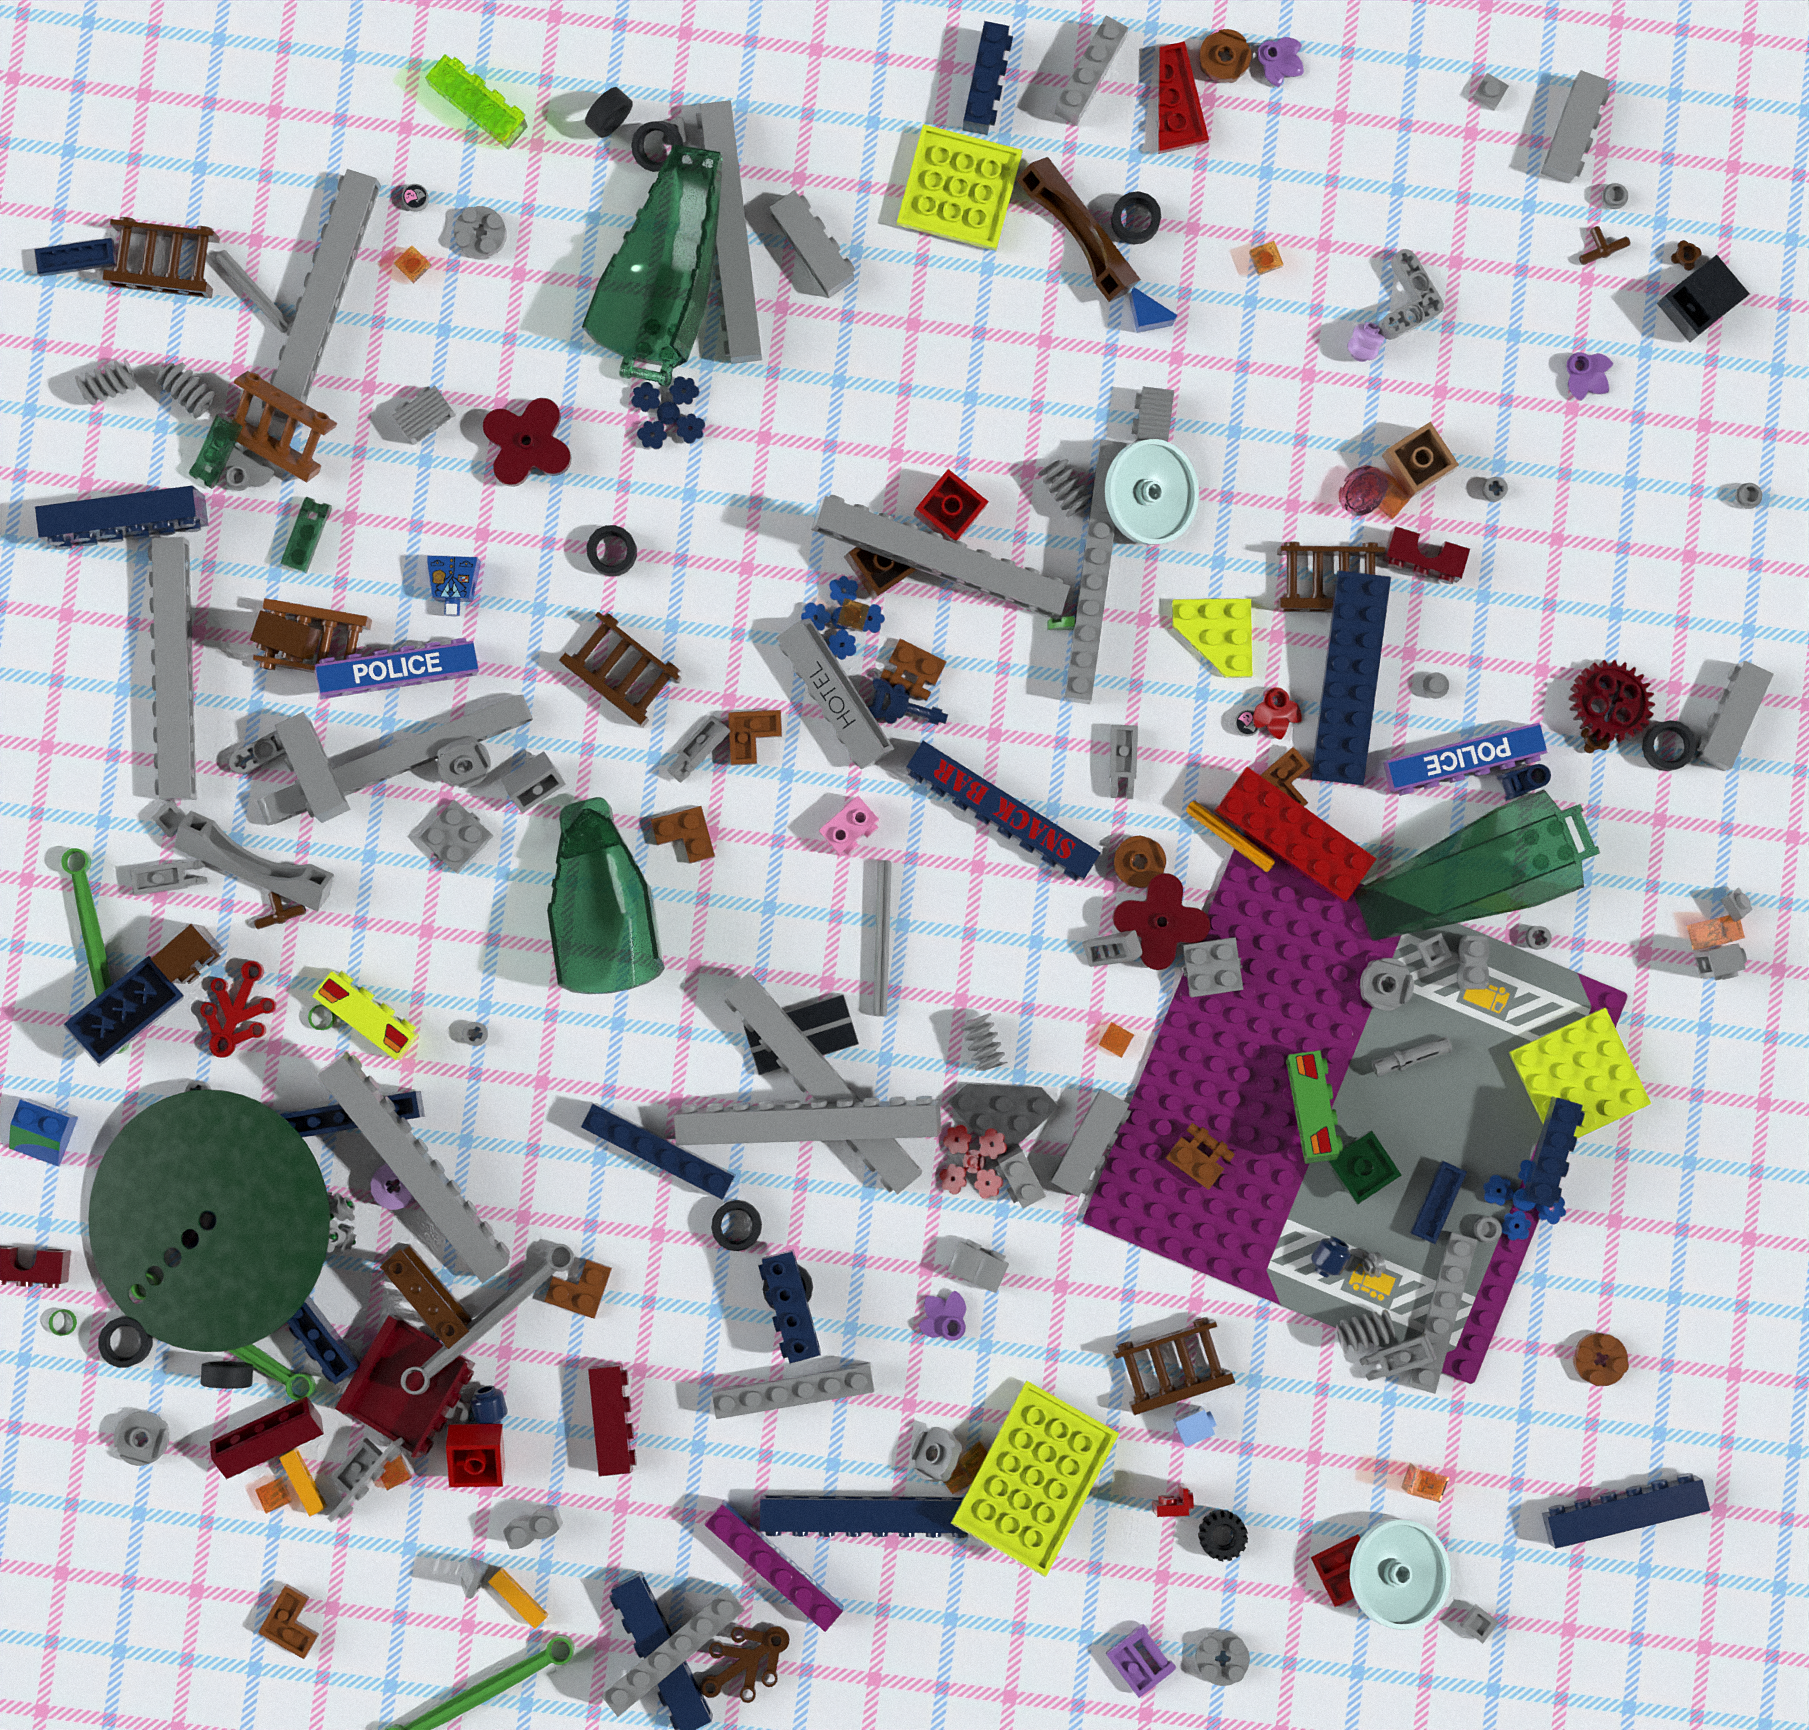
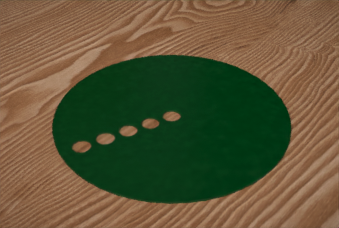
(269, 1206)

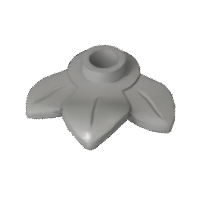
(250, 466)

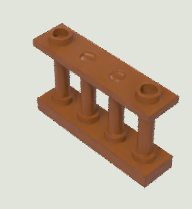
(270, 448)
(329, 620)

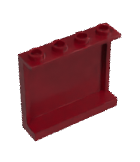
(383, 1404)

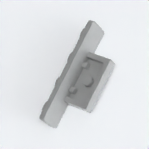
(359, 1470)

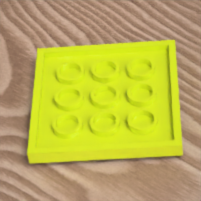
(959, 187)
(1585, 1066)

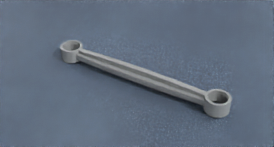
(489, 1318)

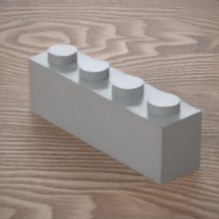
(1091, 70)
(1575, 126)
(812, 244)
(1734, 715)
(312, 768)
(1090, 1142)

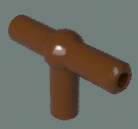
(1603, 249)
(279, 914)

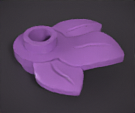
(1284, 61)
(1591, 377)
(941, 1313)

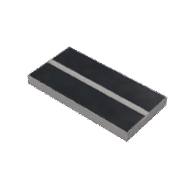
(823, 1023)

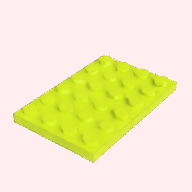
(1035, 1478)

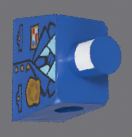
(453, 580)

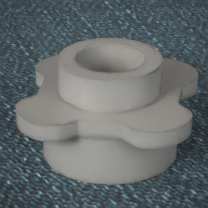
(679, 124)
(1373, 1264)

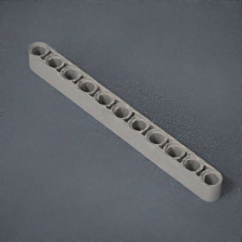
(403, 756)

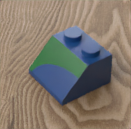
(41, 1131)

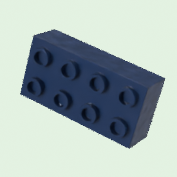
(123, 1011)

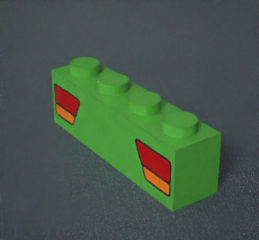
(1313, 1107)

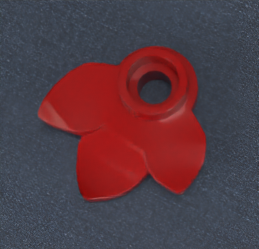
(1278, 716)

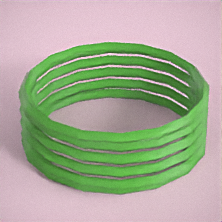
(310, 1020)
(51, 1322)

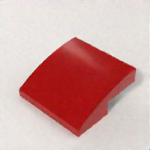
(1334, 1570)

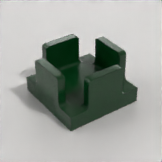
(1364, 1167)

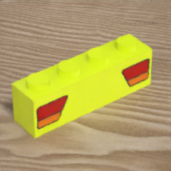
(366, 1015)

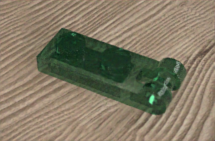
(216, 450)
(305, 535)

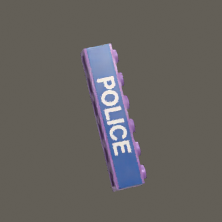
(396, 669)
(1464, 758)

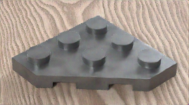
(1007, 1109)

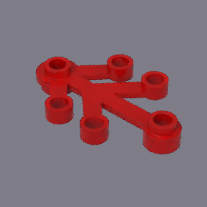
(235, 1013)

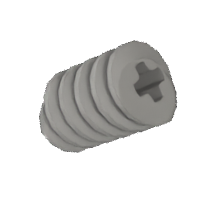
(107, 382)
(185, 389)
(1065, 486)
(983, 1043)
(1365, 1331)

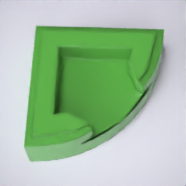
(1065, 623)

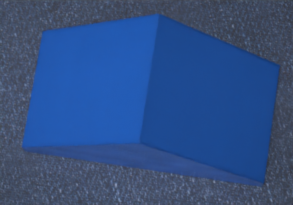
(1149, 313)

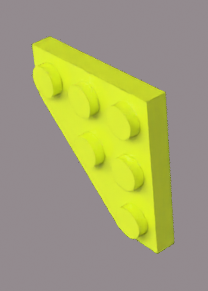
(1218, 632)

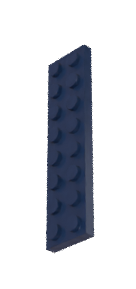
(1350, 677)

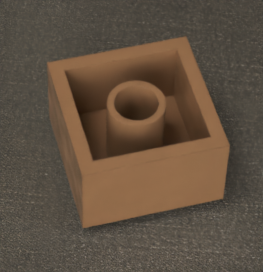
(1420, 460)

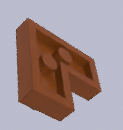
(745, 729)
(1285, 771)
(690, 827)
(581, 1297)
(282, 1623)

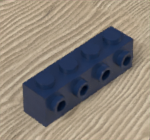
(986, 77)
(1552, 1152)
(790, 1305)
(323, 1342)

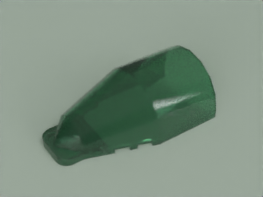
(600, 907)

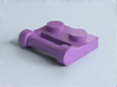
(1134, 1667)

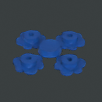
(842, 635)
(1520, 1203)

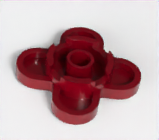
(544, 451)
(1162, 900)

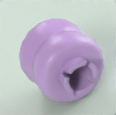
(1365, 342)

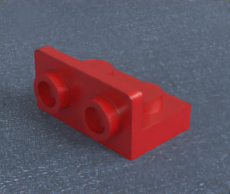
(1169, 1506)

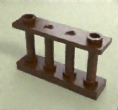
(171, 282)
(1318, 600)
(597, 678)
(427, 1295)
(1167, 1392)

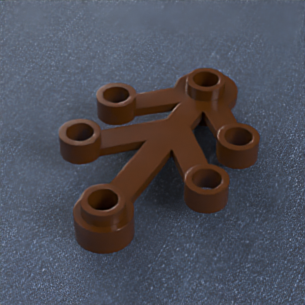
(747, 1659)

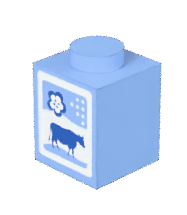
(1195, 1426)

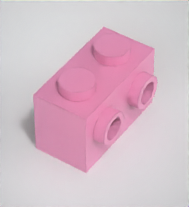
(850, 826)

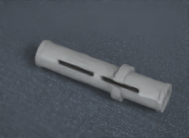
(1417, 1054)

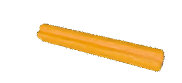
(1230, 836)

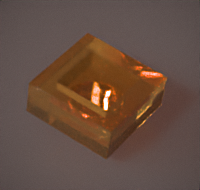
(1266, 258)
(412, 264)
(853, 614)
(1116, 1039)
(395, 1473)
(273, 1495)

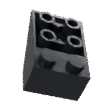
(1703, 298)

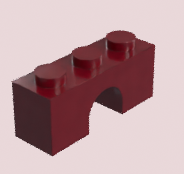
(1404, 552)
(49, 1268)

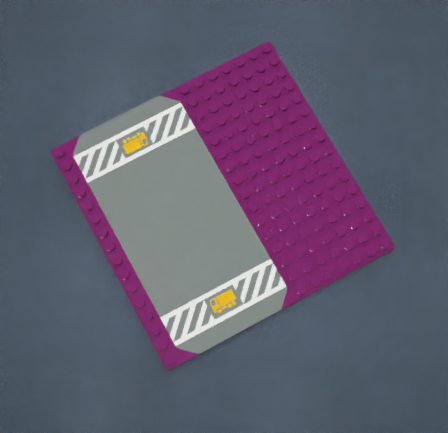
(1228, 1071)

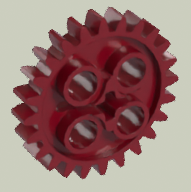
(1634, 710)

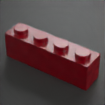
(611, 1419)
(266, 1437)

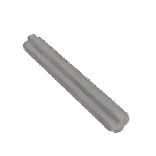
(253, 291)

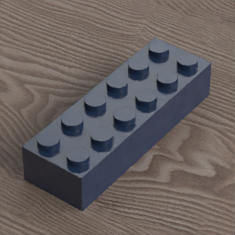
(122, 517)

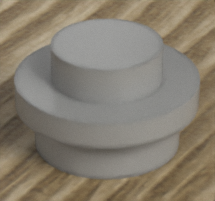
(1615, 196)
(1748, 495)
(1435, 685)

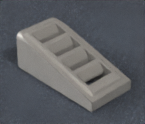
(1127, 943)
(473, 1577)

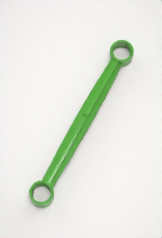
(90, 925)
(256, 1357)
(488, 1688)

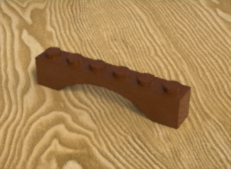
(1050, 190)

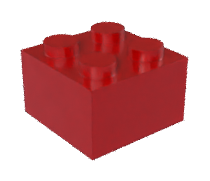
(950, 507)
(475, 1455)

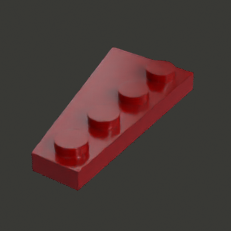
(1179, 107)

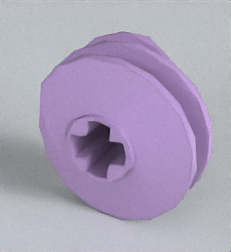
(382, 1190)

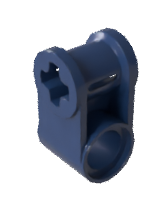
(1520, 782)

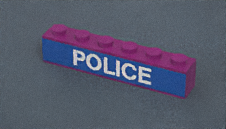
(774, 1565)

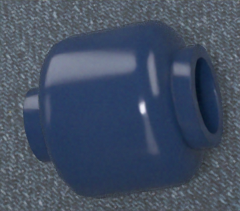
(1330, 1256)
(488, 1405)

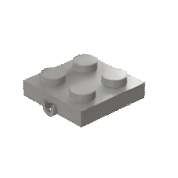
(456, 836)
(1212, 967)

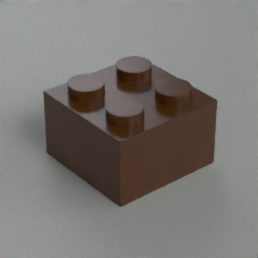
(876, 571)
(285, 635)
(188, 954)

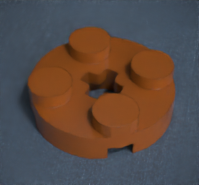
(1231, 69)
(1145, 848)
(1607, 1345)

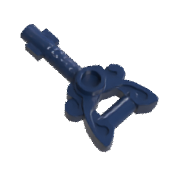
(900, 704)

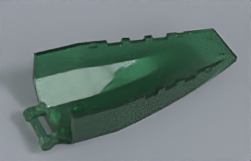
(661, 276)
(1482, 870)

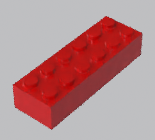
(1295, 834)

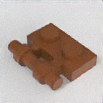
(916, 662)
(1194, 1162)

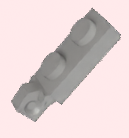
(698, 748)

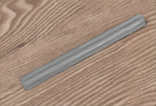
(882, 938)

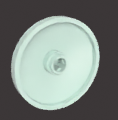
(1151, 492)
(1400, 1574)

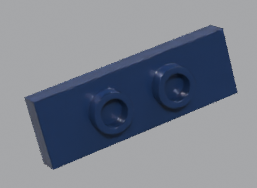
(75, 257)
(1438, 1202)

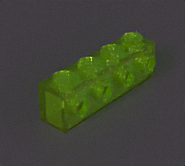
(476, 101)

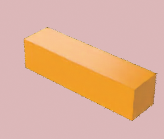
(303, 1482)
(518, 1598)

